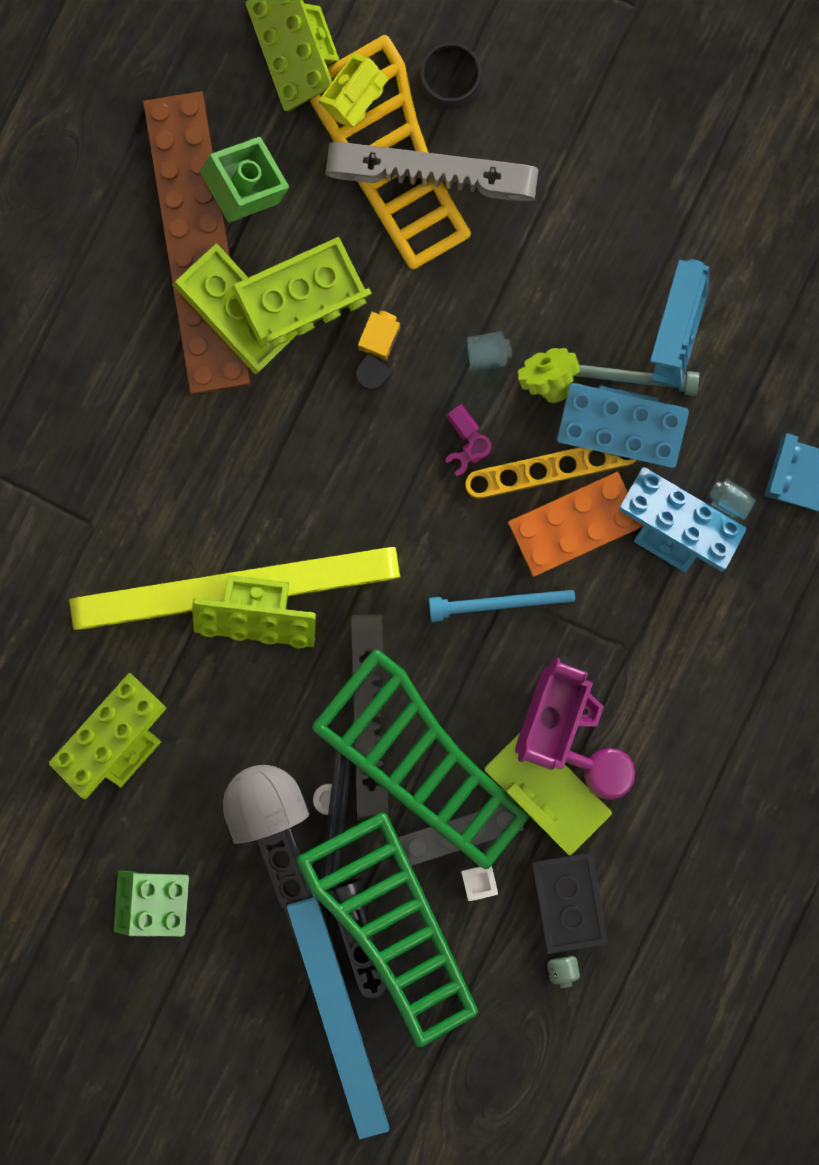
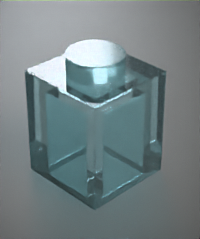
(488, 351)

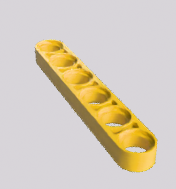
(553, 474)

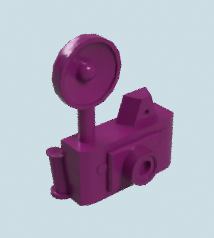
(553, 722)

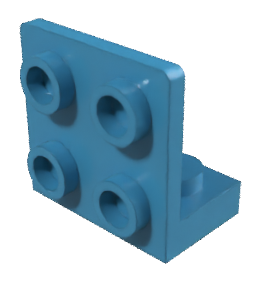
(795, 474)

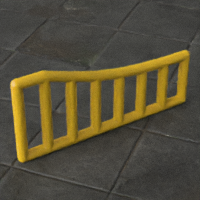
(410, 129)

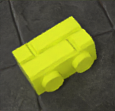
(353, 90)

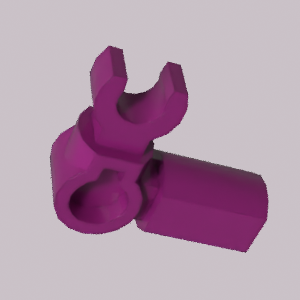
(478, 446)

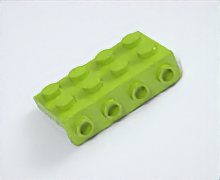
(300, 293)

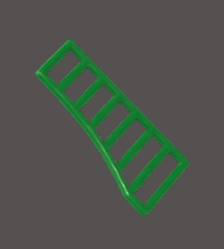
(434, 731)
(361, 935)

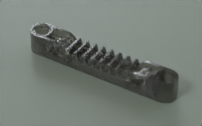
(367, 636)

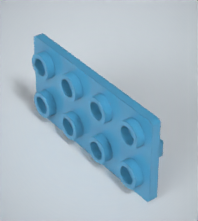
(623, 424)
(679, 524)

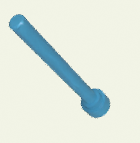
(441, 608)

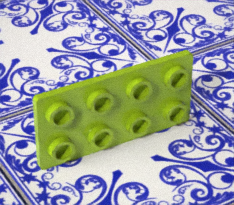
(294, 47)
(254, 612)
(111, 739)
(551, 798)

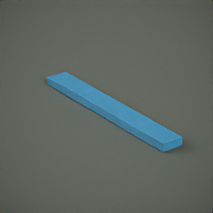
(338, 1017)

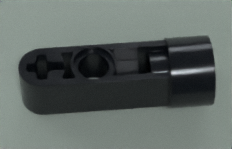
(341, 893)

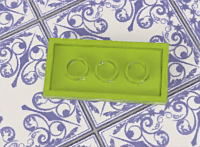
(210, 293)

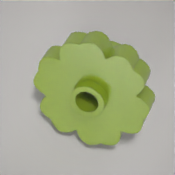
(549, 374)

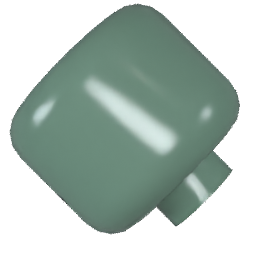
(563, 971)

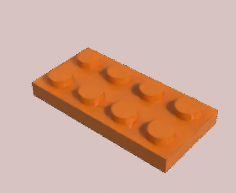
(573, 524)

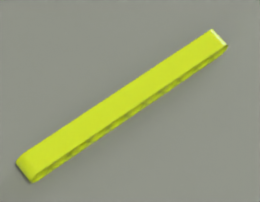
(178, 596)

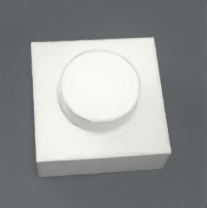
(479, 883)

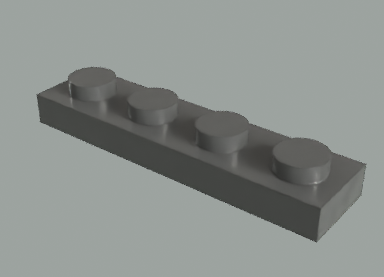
(429, 844)

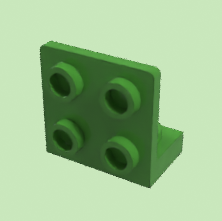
(151, 904)

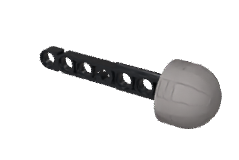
(263, 807)

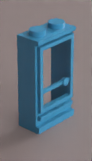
(680, 322)

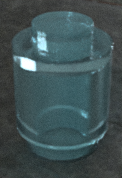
(732, 499)

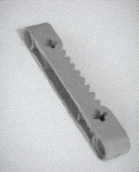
(511, 182)

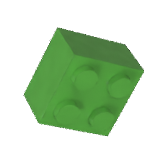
(244, 179)

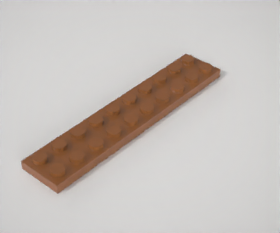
(191, 227)

